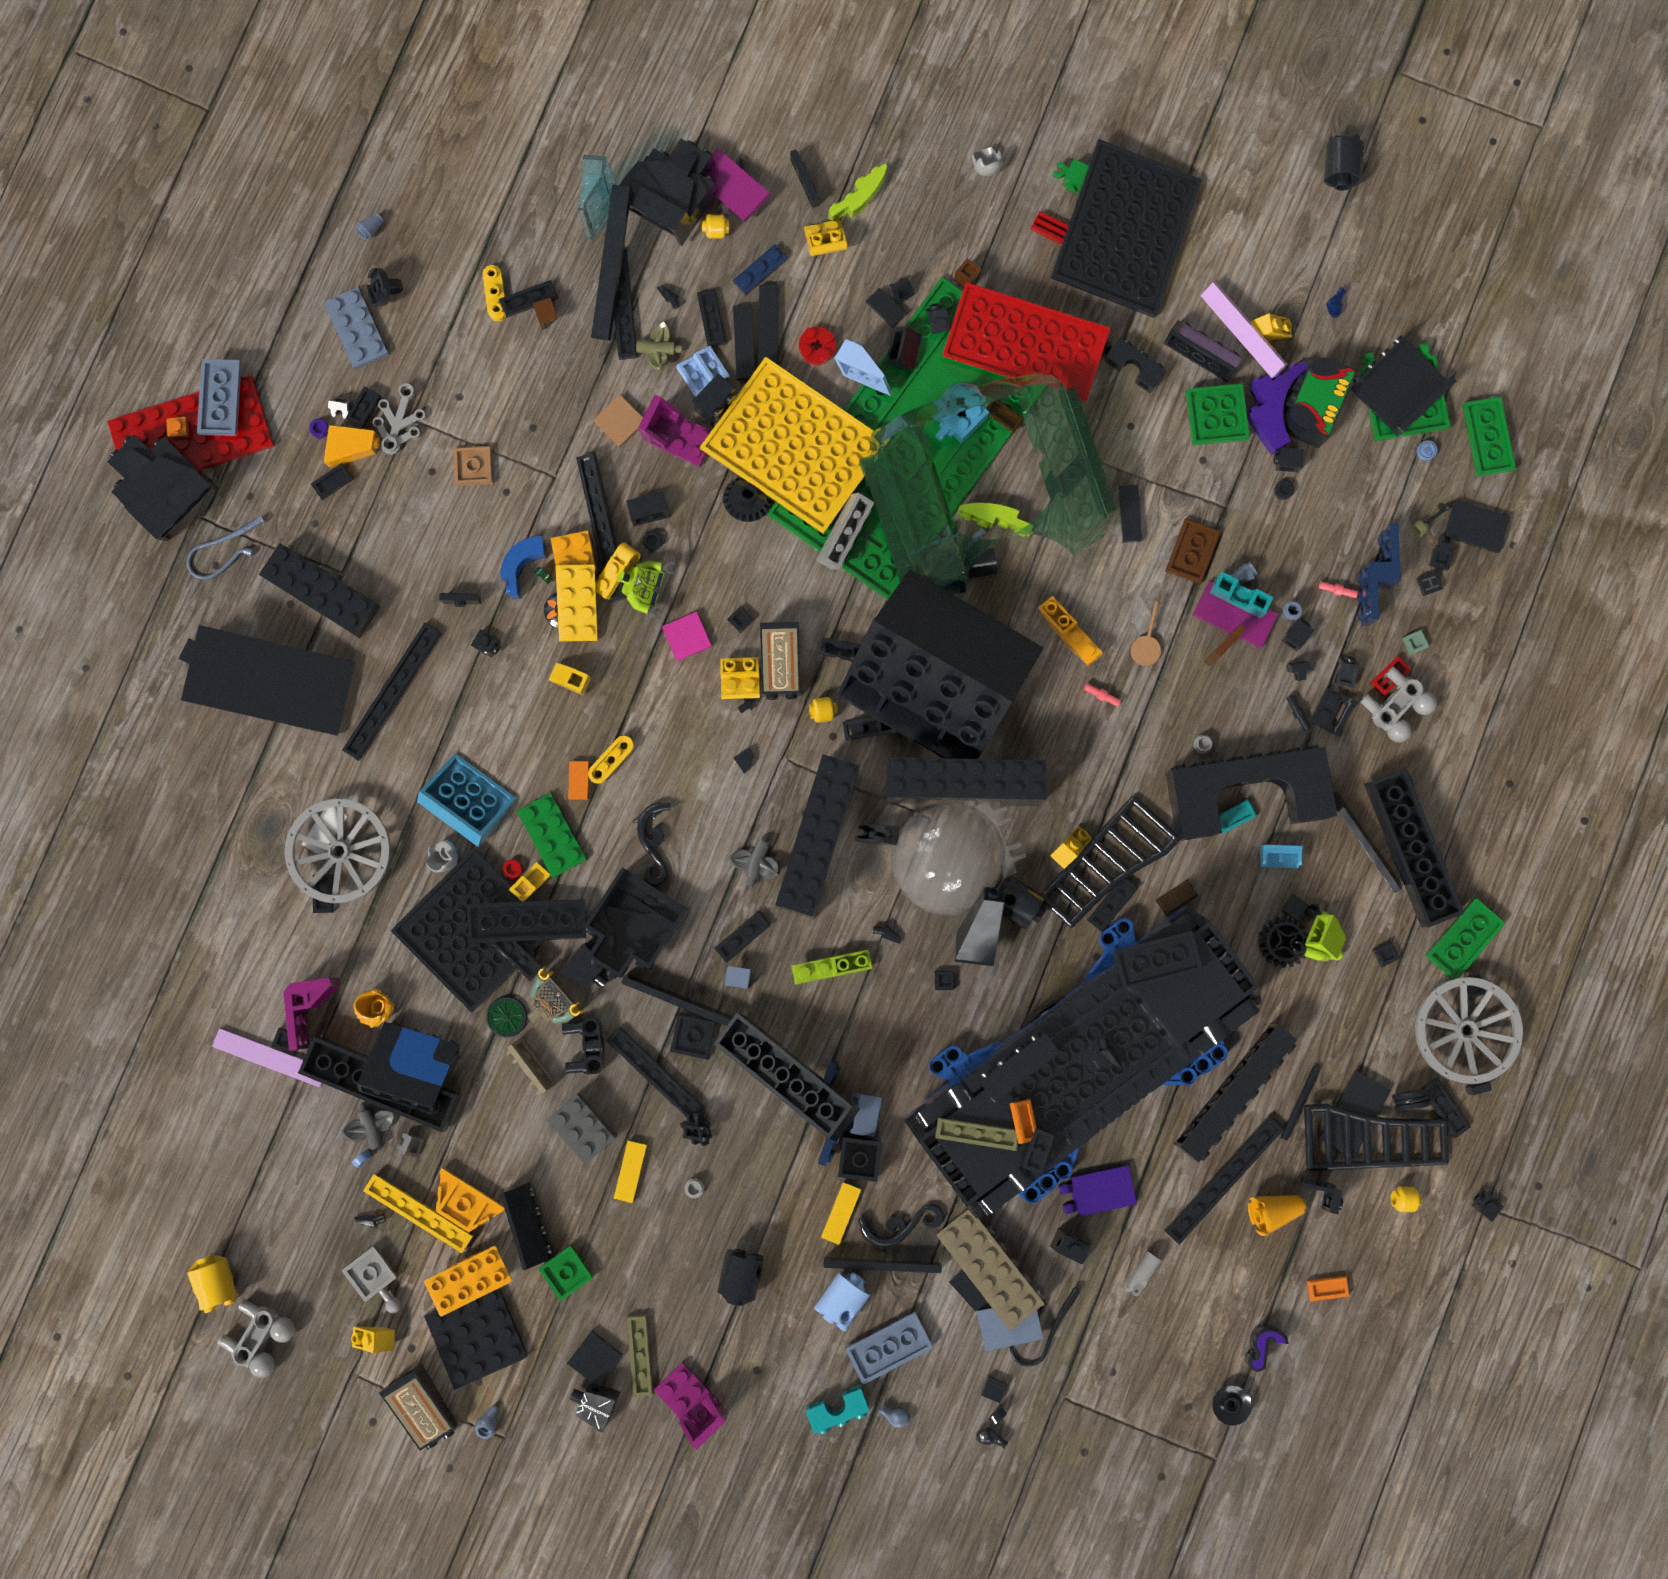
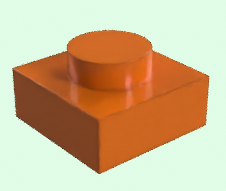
(177, 428)

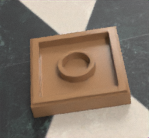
(619, 421)
(473, 465)

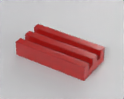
(1053, 221)
(1378, 687)

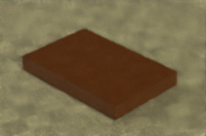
(1192, 551)
(1224, 645)

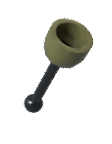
(1421, 527)

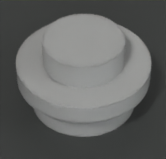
(1203, 744)
(694, 1188)

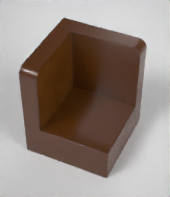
(967, 272)
(545, 312)

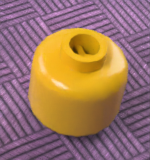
(715, 226)
(823, 709)
(1406, 1199)

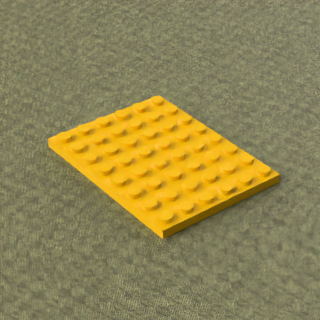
(792, 445)

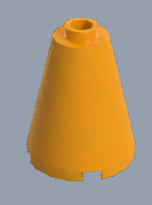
(1274, 1211)

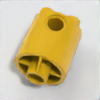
(212, 1282)

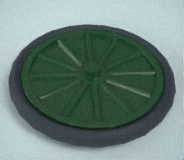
(506, 1017)

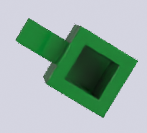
(1073, 176)

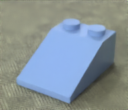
(859, 366)

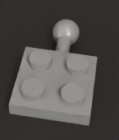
(371, 1275)

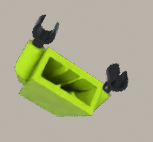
(1324, 939)

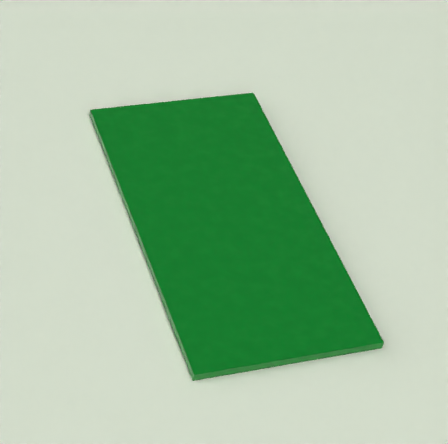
(956, 463)

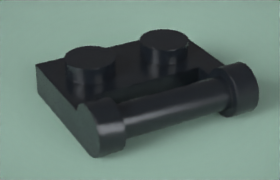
(1327, 709)

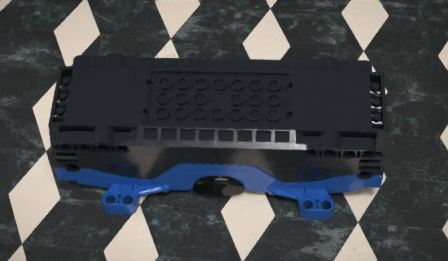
(1153, 1030)

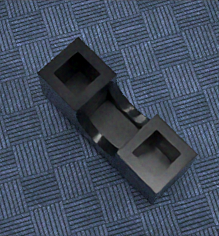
(1124, 354)

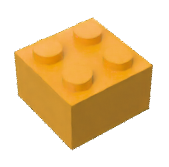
(574, 549)

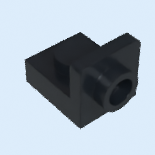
(486, 643)
(1347, 671)
(1487, 1205)

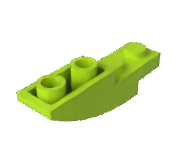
(865, 191)
(987, 513)
(831, 967)

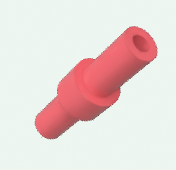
(1338, 589)
(1102, 694)

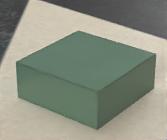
(1415, 642)

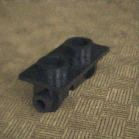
(840, 649)

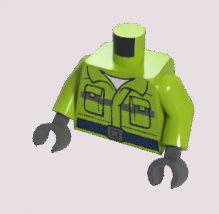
(643, 585)

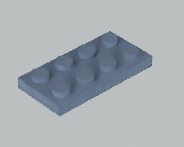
(356, 328)
(219, 397)
(888, 1347)

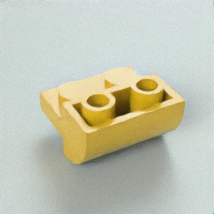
(825, 238)
(740, 678)

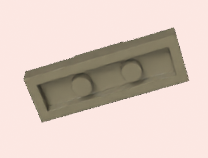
(531, 1066)

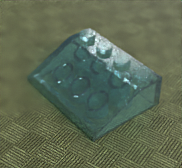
(595, 192)

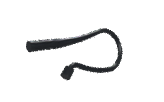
(1064, 1309)

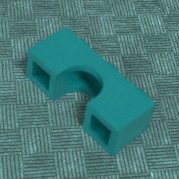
(1249, 600)
(823, 1418)

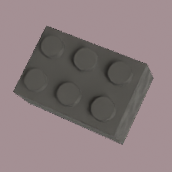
(582, 1128)

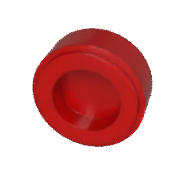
(513, 869)

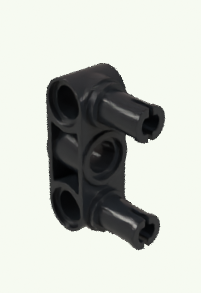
(592, 1046)

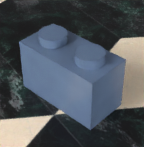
(866, 1119)

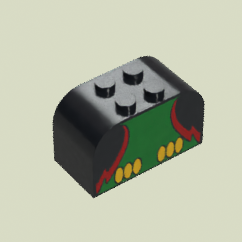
(1317, 400)

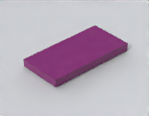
(736, 187)
(1228, 617)

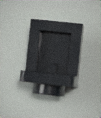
(938, 318)

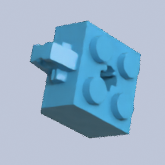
(962, 426)

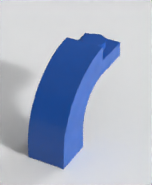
(520, 554)

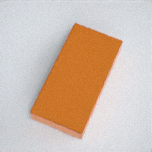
(578, 780)
(1023, 1120)
(1328, 1288)

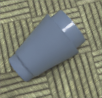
(369, 226)
(1245, 573)
(1295, 609)

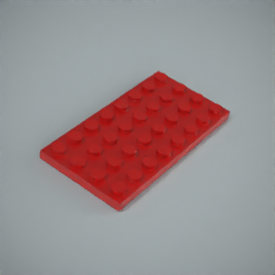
(1024, 339)
(203, 450)

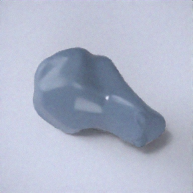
(897, 1417)
(486, 1424)

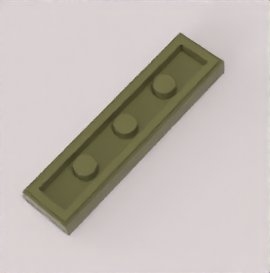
(976, 1134)
(640, 1355)

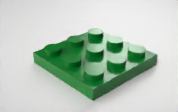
(1217, 414)

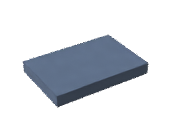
(997, 1335)

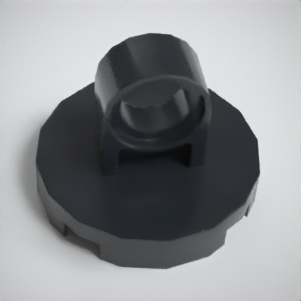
(382, 287)

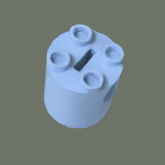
(843, 1299)

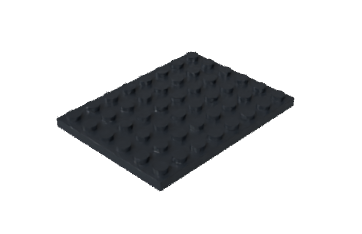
(1126, 228)

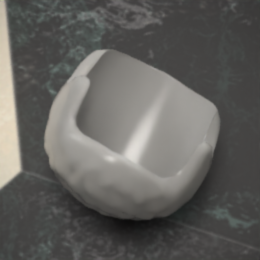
(987, 162)
(442, 856)

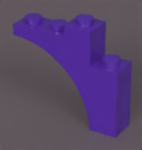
(1268, 415)

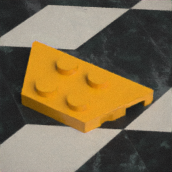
(464, 1203)

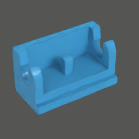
(1280, 856)

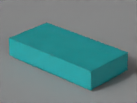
(1236, 816)

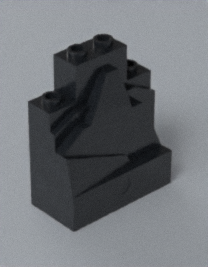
(672, 188)
(158, 483)
(632, 924)

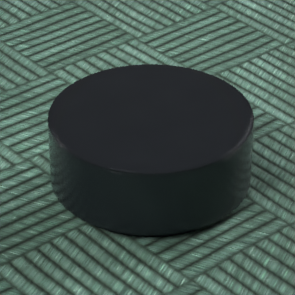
(1284, 490)
(652, 541)
(997, 1416)

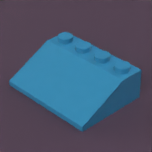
(465, 799)

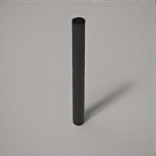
(1299, 1104)

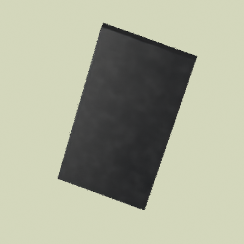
(267, 680)

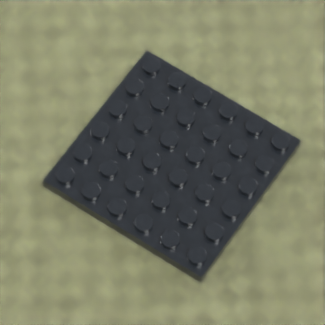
(439, 931)

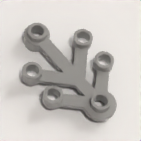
(398, 422)

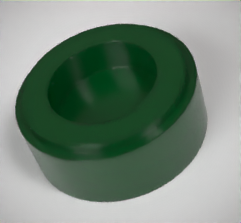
(543, 575)

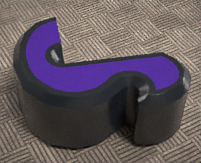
(1259, 1342)

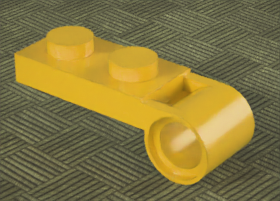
(622, 559)

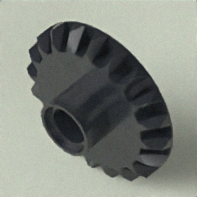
(741, 507)

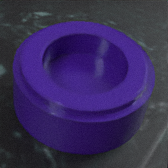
(319, 428)

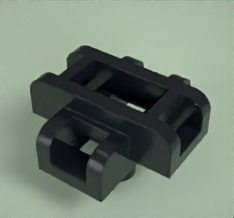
(699, 1128)

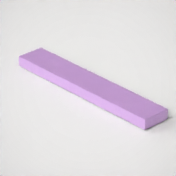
(1243, 329)
(261, 1055)

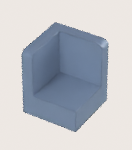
(737, 977)

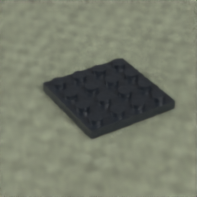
(476, 1339)

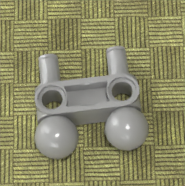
(1398, 703)
(256, 1337)

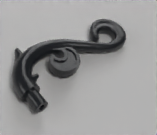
(642, 820)
(882, 1242)

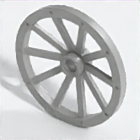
(363, 889)
(1425, 1048)

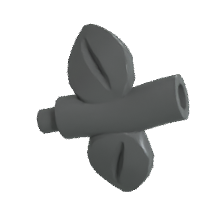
(755, 862)
(369, 1126)

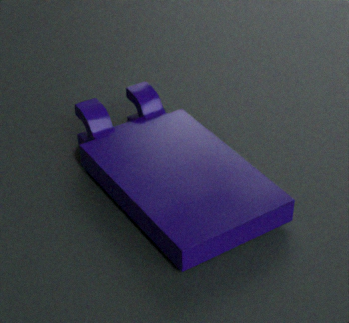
(1099, 1191)

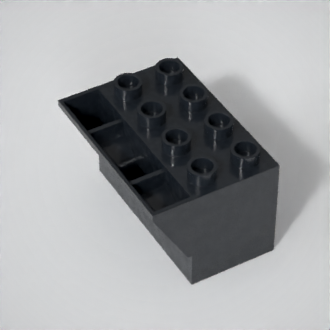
(938, 669)

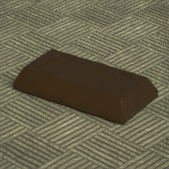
(1004, 415)
(1176, 898)

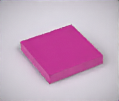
(686, 636)

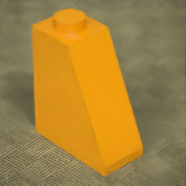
(349, 445)

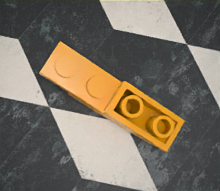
(1069, 631)

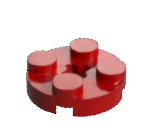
(814, 335)

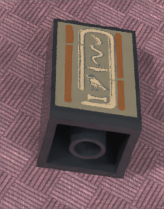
(780, 660)
(419, 1408)

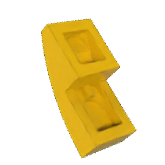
(530, 882)

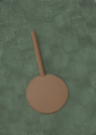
(1146, 649)

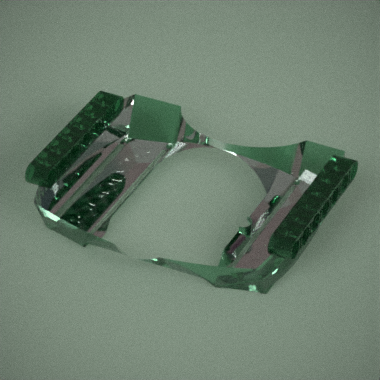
(914, 504)

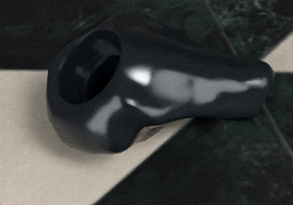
(988, 1436)

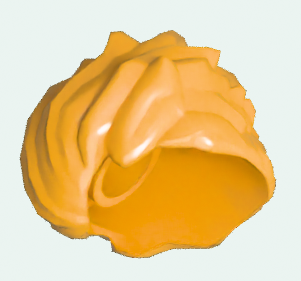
(373, 1007)

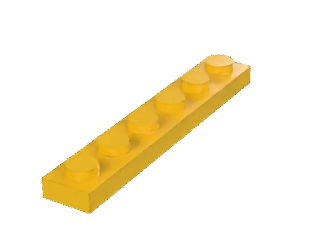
(418, 1213)

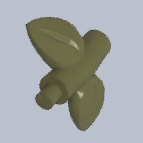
(658, 346)

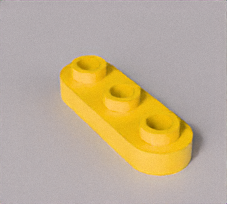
(494, 283)
(613, 751)

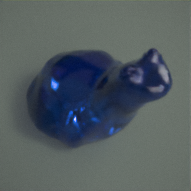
(1335, 304)

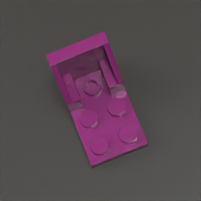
(672, 433)
(300, 997)
(692, 1403)

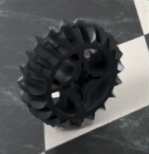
(1279, 935)

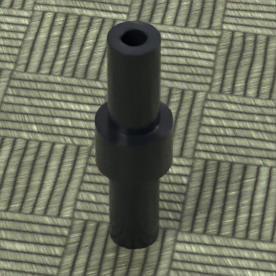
(1298, 713)

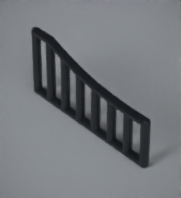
(1126, 871)
(1387, 1162)

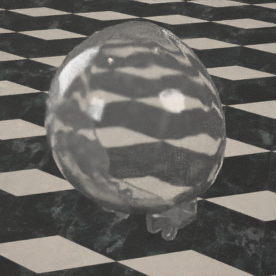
(951, 855)

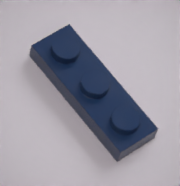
(760, 269)

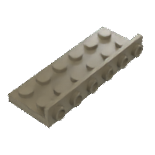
(991, 1269)

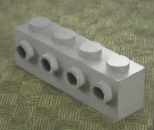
(845, 531)

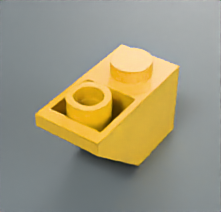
(1273, 327)
(570, 678)
(1071, 847)
(373, 1339)

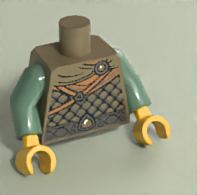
(551, 1001)

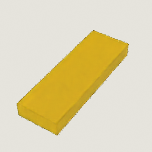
(630, 1171)
(841, 1213)

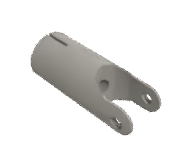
(1143, 1273)

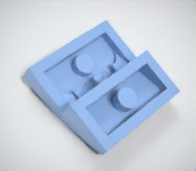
(701, 369)

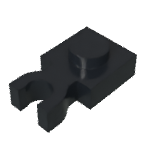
(1441, 555)

